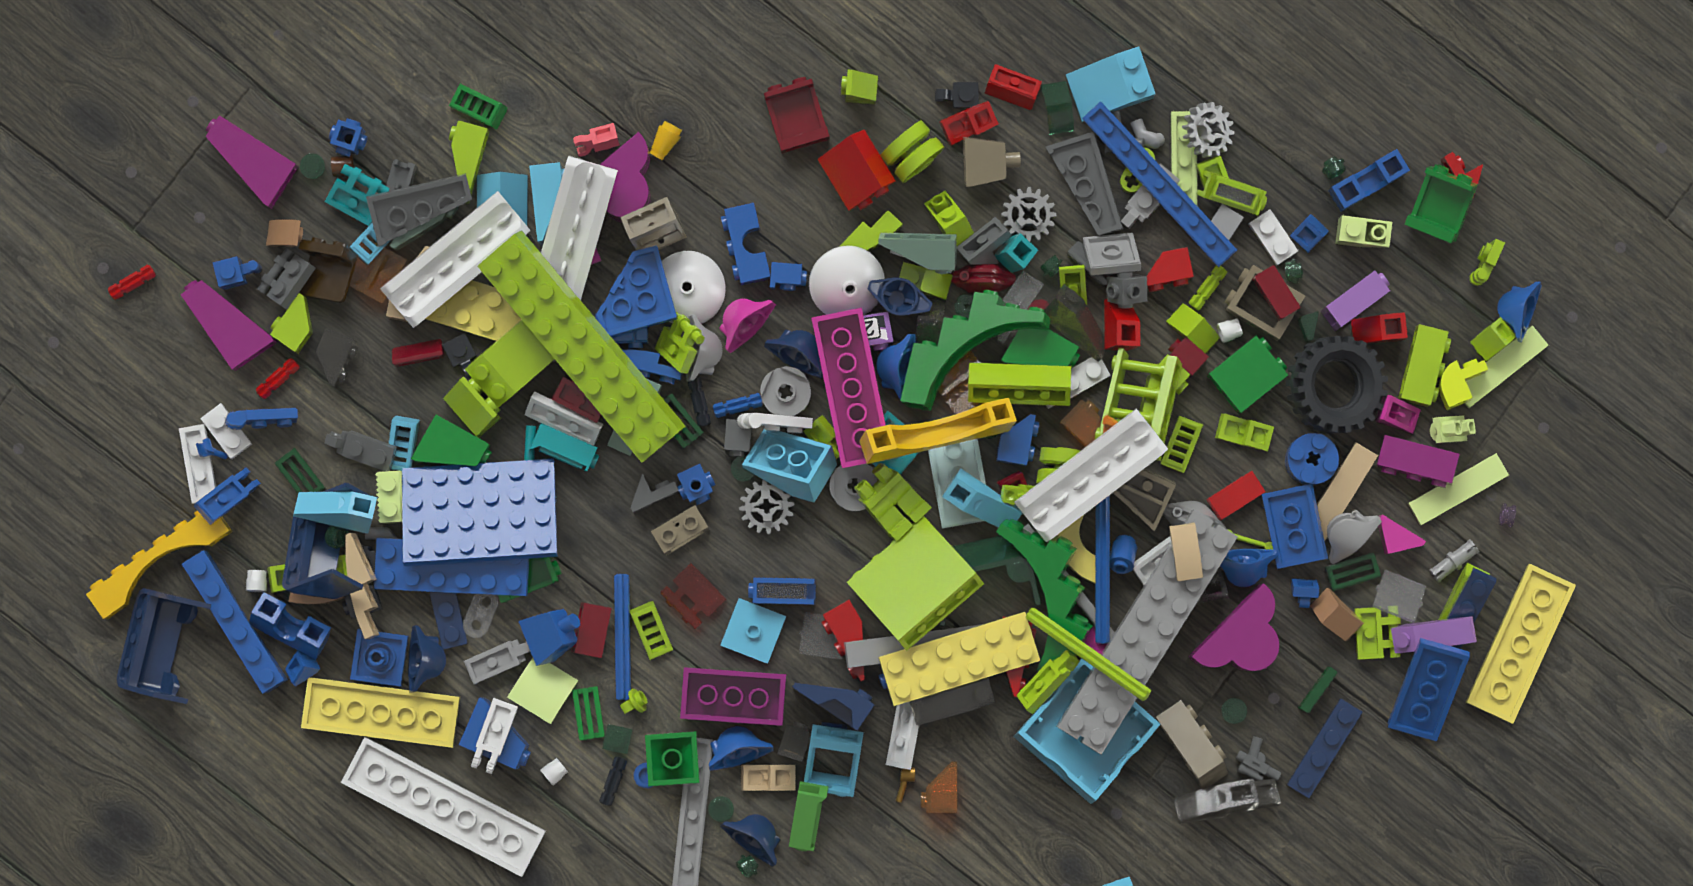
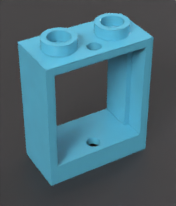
(837, 740)

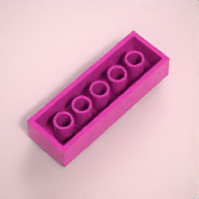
(848, 380)

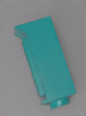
(564, 448)

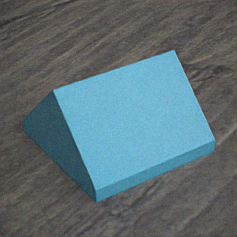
(511, 187)

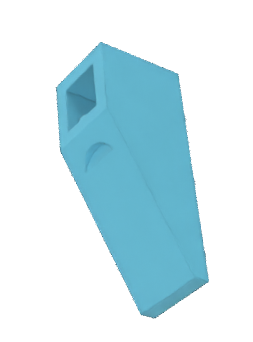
(979, 500)
(338, 509)

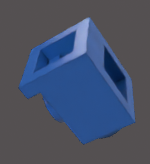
(787, 276)

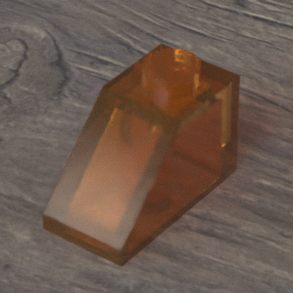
(1083, 422)
(942, 791)

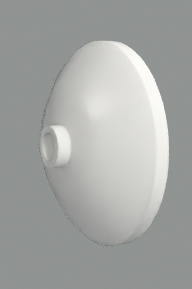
(842, 268)
(706, 280)

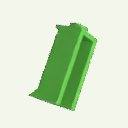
(807, 816)

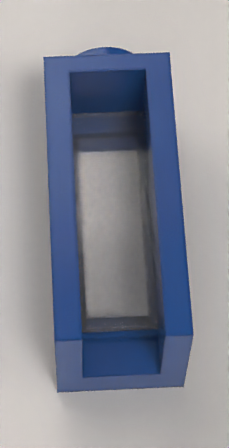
(783, 591)

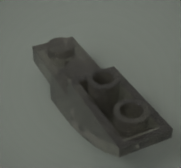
(1226, 799)

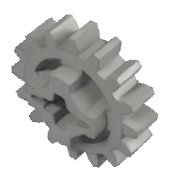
(1208, 129)
(1020, 205)
(767, 518)

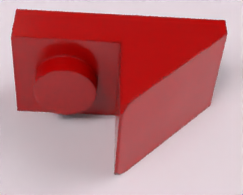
(1456, 165)

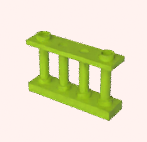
(1163, 395)

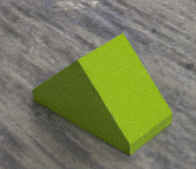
(1194, 327)

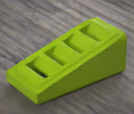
(1189, 447)
(641, 610)

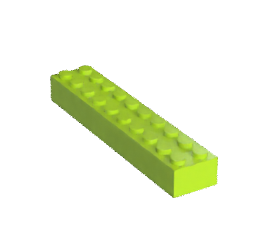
(581, 346)

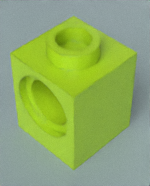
(1493, 339)

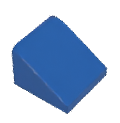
(1309, 233)
(301, 668)

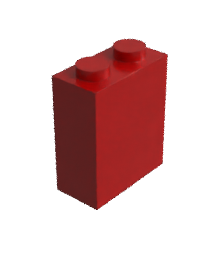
(857, 171)

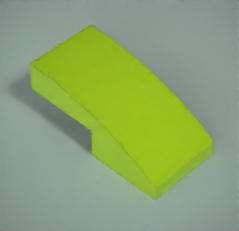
(1244, 432)

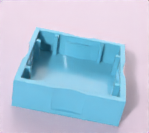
(1068, 757)

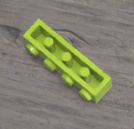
(1019, 383)

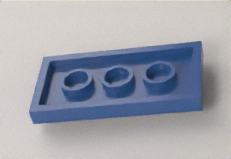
(1428, 689)

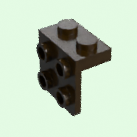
(333, 269)

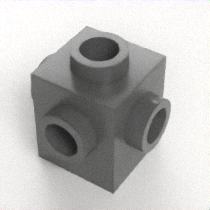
(1126, 289)

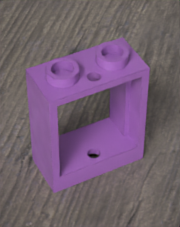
(1356, 300)

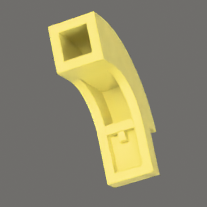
(1083, 561)

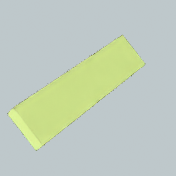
(1182, 157)
(1505, 364)
(1463, 487)

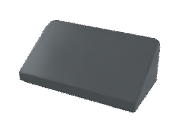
(1077, 255)

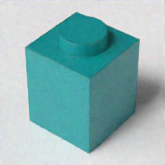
(1016, 253)

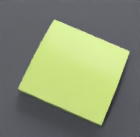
(542, 690)

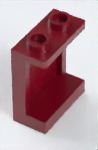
(796, 115)

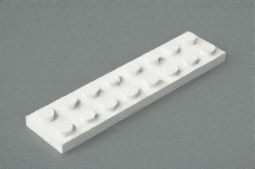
(443, 806)

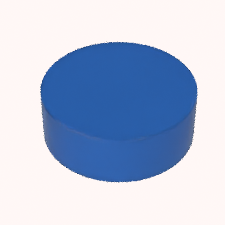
(640, 776)

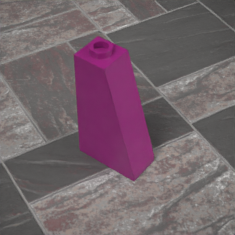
(255, 162)
(229, 329)

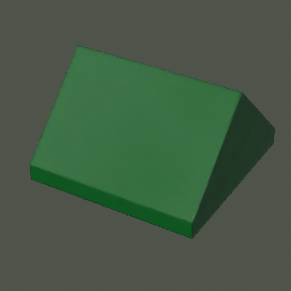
(672, 758)

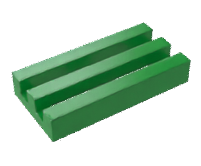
(585, 691)

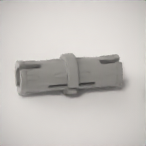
(1454, 561)

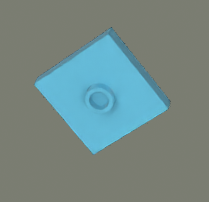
(753, 630)

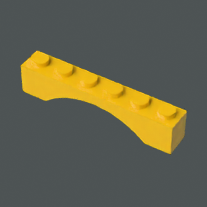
(901, 440)
(115, 592)

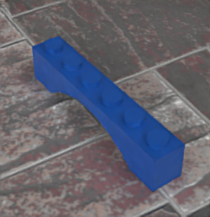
(234, 623)

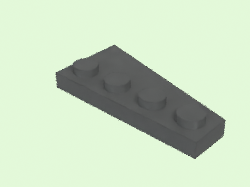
(1086, 175)
(408, 207)

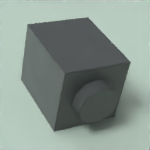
(737, 439)

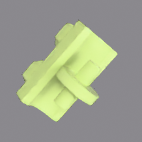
(1451, 429)

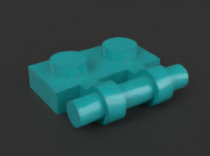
(352, 200)

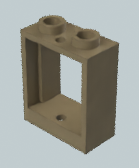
(664, 225)
(1234, 297)
(690, 527)

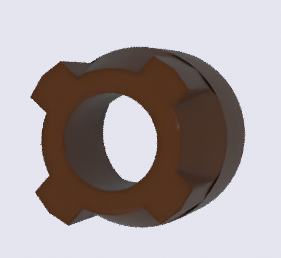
(337, 164)

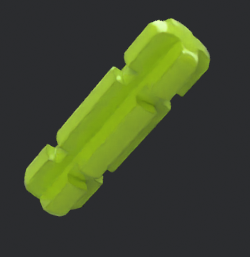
(1207, 287)

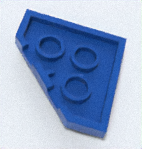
(638, 295)

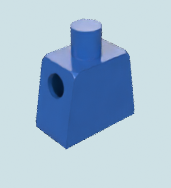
(550, 635)

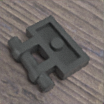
(290, 281)

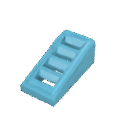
(362, 254)
(395, 431)

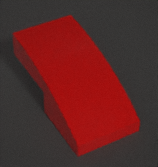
(968, 122)
(1235, 495)

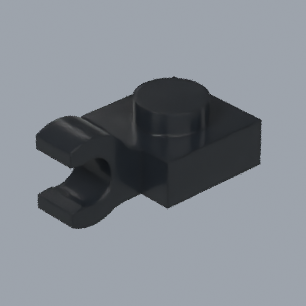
(963, 95)
(460, 352)

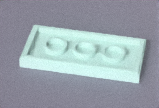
(945, 464)

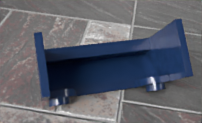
(312, 563)
(153, 643)

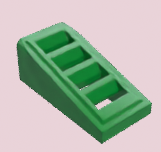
(493, 109)

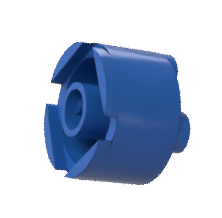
(1326, 461)

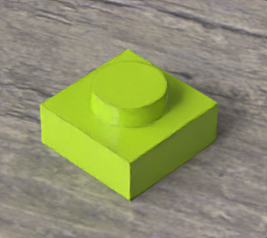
(1212, 165)

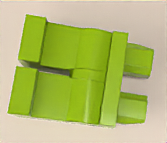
(884, 495)

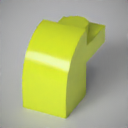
(1453, 383)

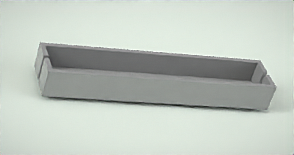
(1143, 637)

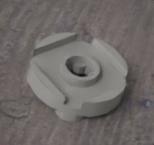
(798, 386)
(838, 485)

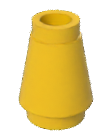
(665, 139)

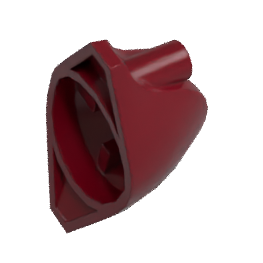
(982, 277)

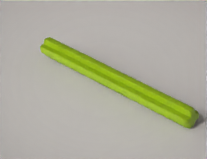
(1088, 654)

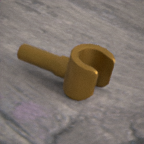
(906, 776)

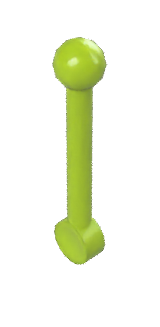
(1268, 545)

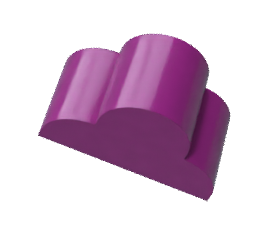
(630, 187)
(1242, 636)

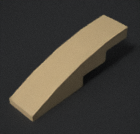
(1344, 484)
(360, 570)

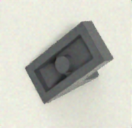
(979, 246)
(645, 497)

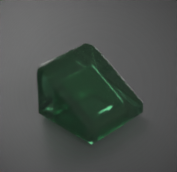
(1308, 325)

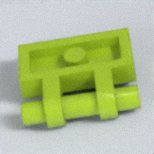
(1488, 258)
(679, 349)
(1369, 636)

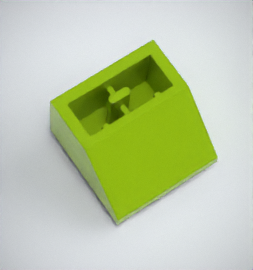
(471, 407)

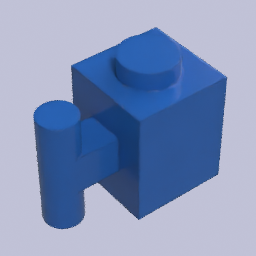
(233, 272)

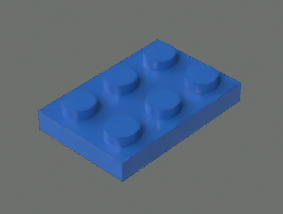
(1295, 526)

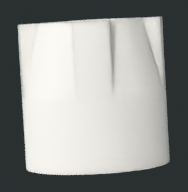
(1229, 330)
(256, 581)
(554, 771)

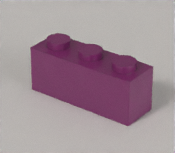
(1418, 461)

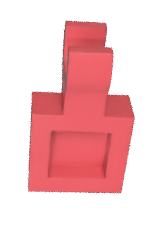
(599, 138)

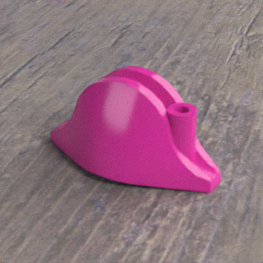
(743, 320)

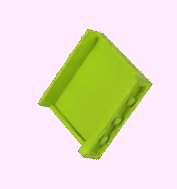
(915, 583)

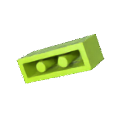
(1424, 365)

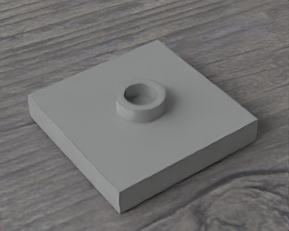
(1111, 254)

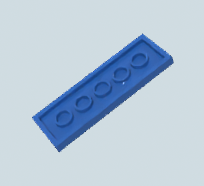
(481, 577)

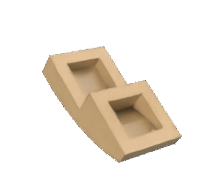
(1186, 551)
(767, 777)

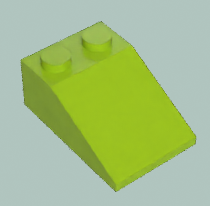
(509, 363)

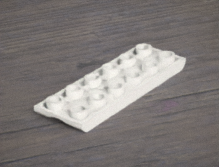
(578, 220)
(452, 260)
(1091, 475)

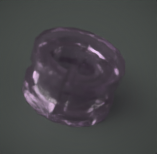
(1507, 515)

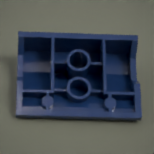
(842, 703)

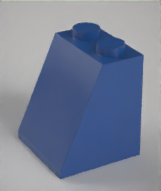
(515, 749)

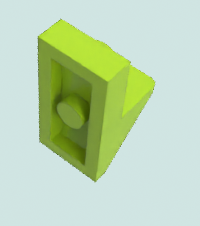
(1074, 279)
(927, 280)

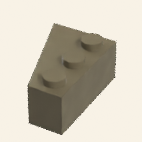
(1147, 495)
(1193, 743)

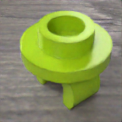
(636, 700)

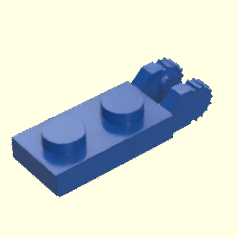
(261, 417)
(225, 497)

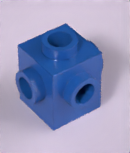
(341, 131)
(693, 475)

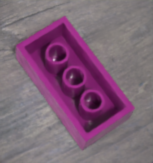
(733, 696)

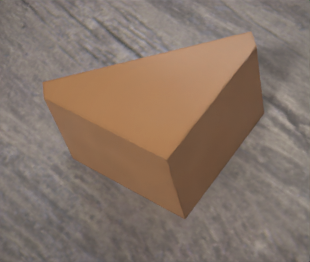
(1336, 615)

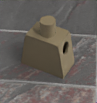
(986, 161)

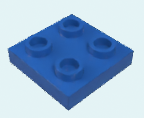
(379, 658)

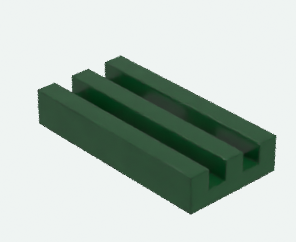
(691, 438)
(279, 463)
(1332, 578)
(1317, 690)

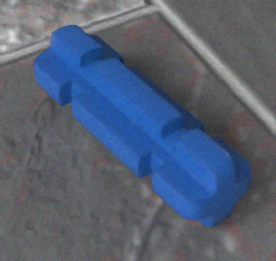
(737, 405)

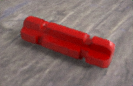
(131, 282)
(277, 378)

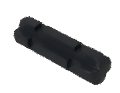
(699, 402)
(613, 781)

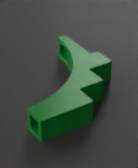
(958, 336)
(1060, 591)

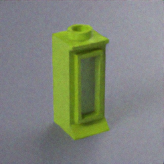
(1233, 193)

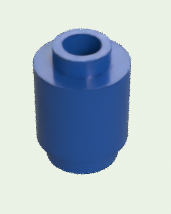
(1123, 554)

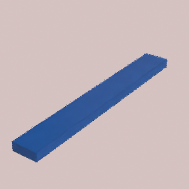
(1159, 184)

